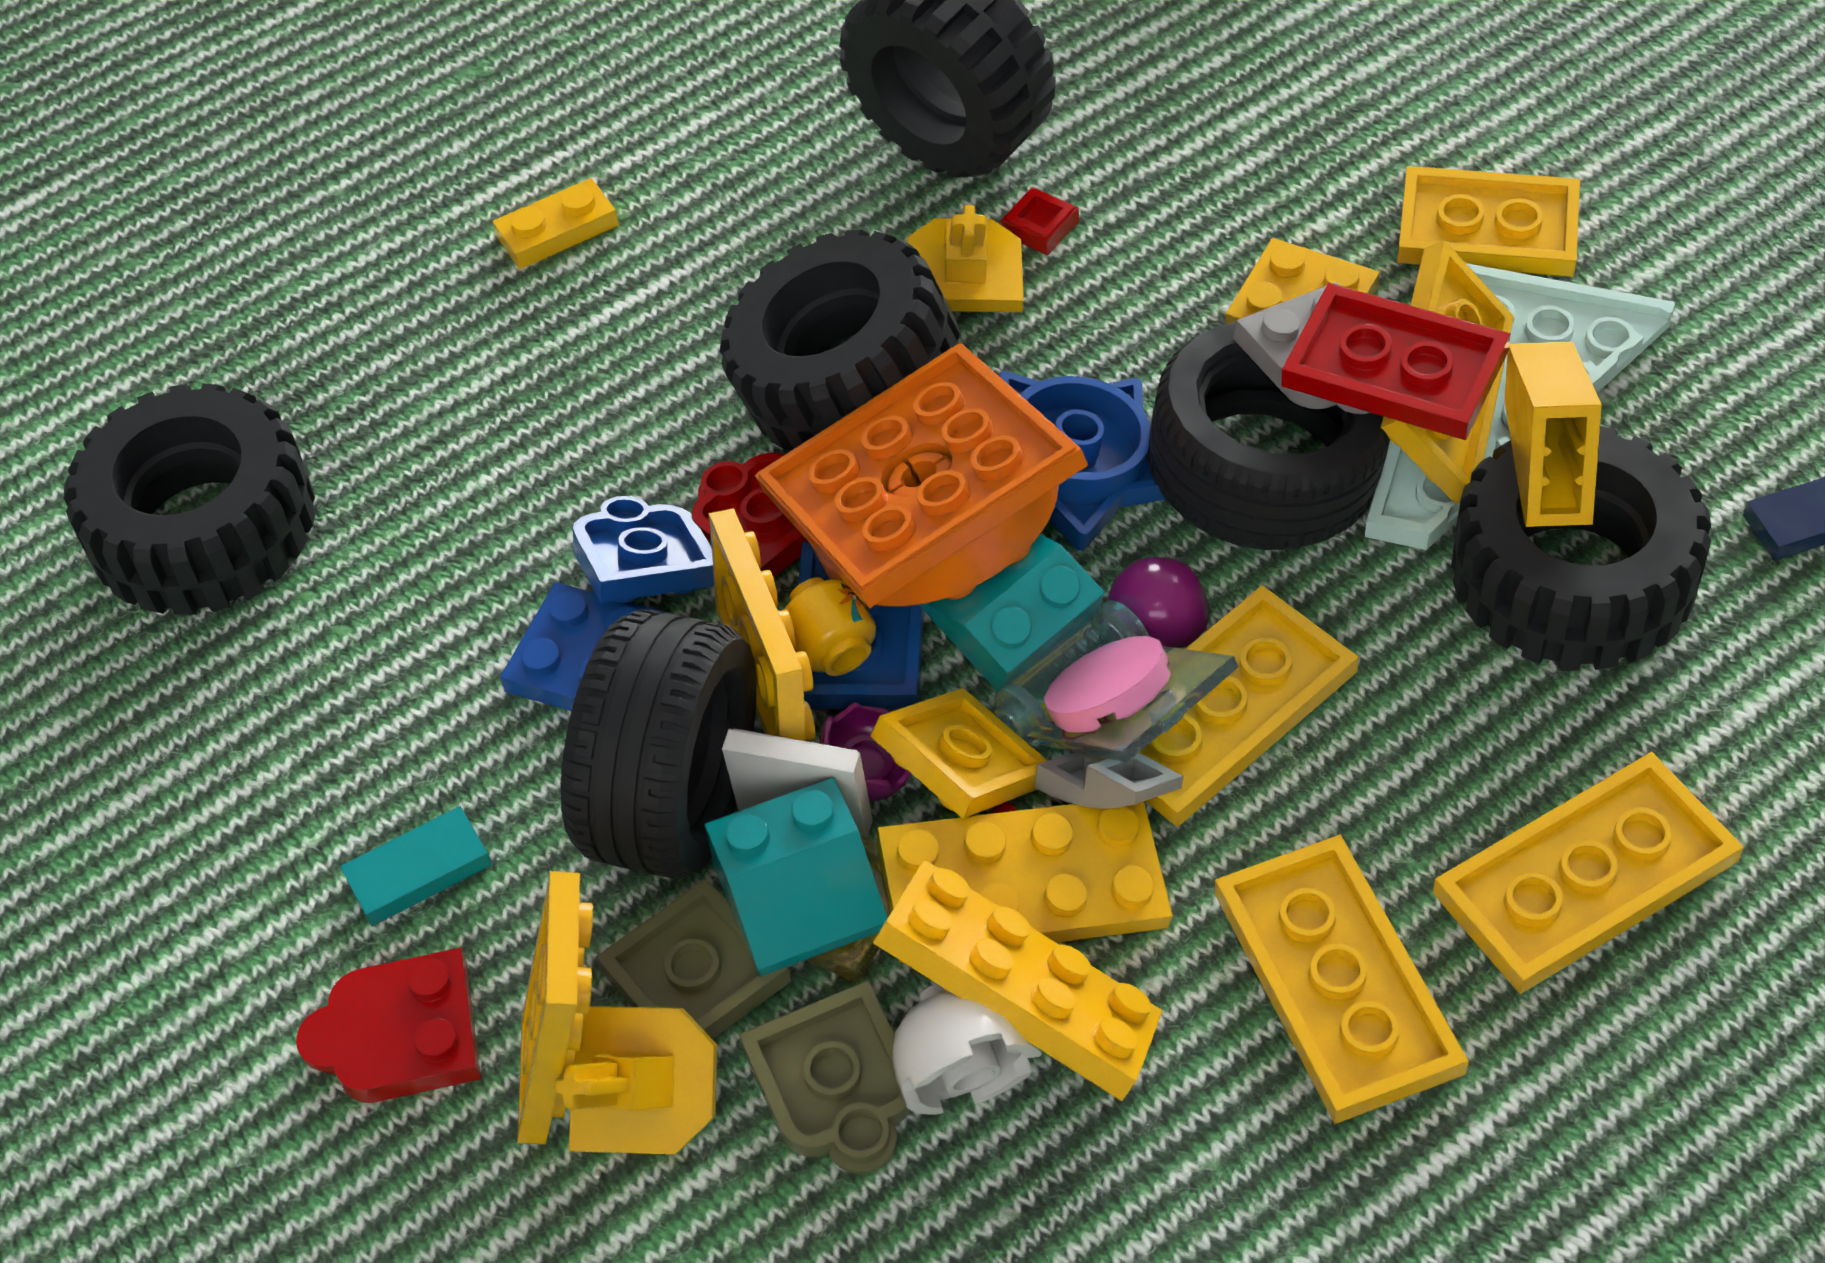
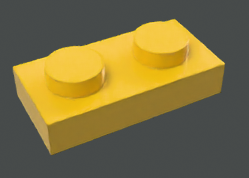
(555, 223)

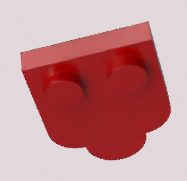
(735, 486)
(396, 1028)

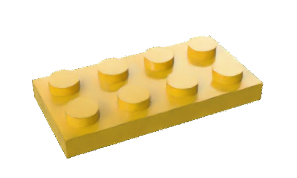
(1452, 289)
(749, 605)
(1280, 679)
(1058, 866)
(1586, 871)
(1019, 973)
(1340, 979)
(553, 1005)

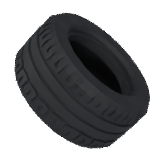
(1242, 490)
(649, 741)

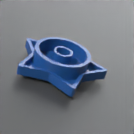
(1114, 438)

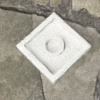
(773, 766)

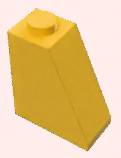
(1553, 432)

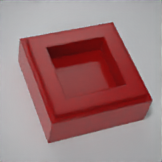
(1041, 220)

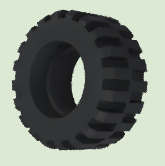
(949, 78)
(811, 302)
(202, 553)
(1575, 609)

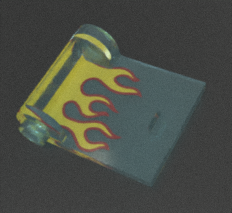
(1191, 678)

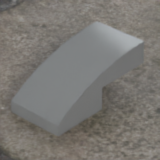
(1105, 783)

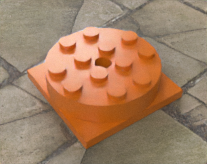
(926, 484)

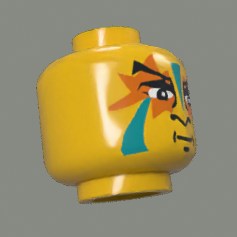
(831, 625)

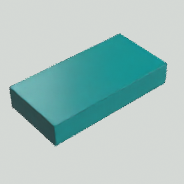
(416, 865)

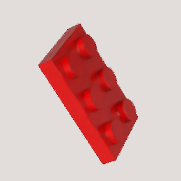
(1396, 360)

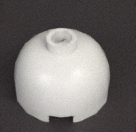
(956, 1049)

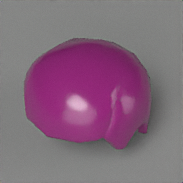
(1164, 599)
(852, 731)

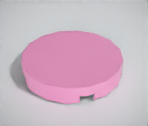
(1106, 681)

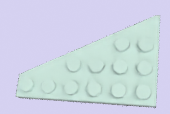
(1608, 335)

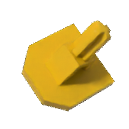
(973, 262)
(639, 1081)

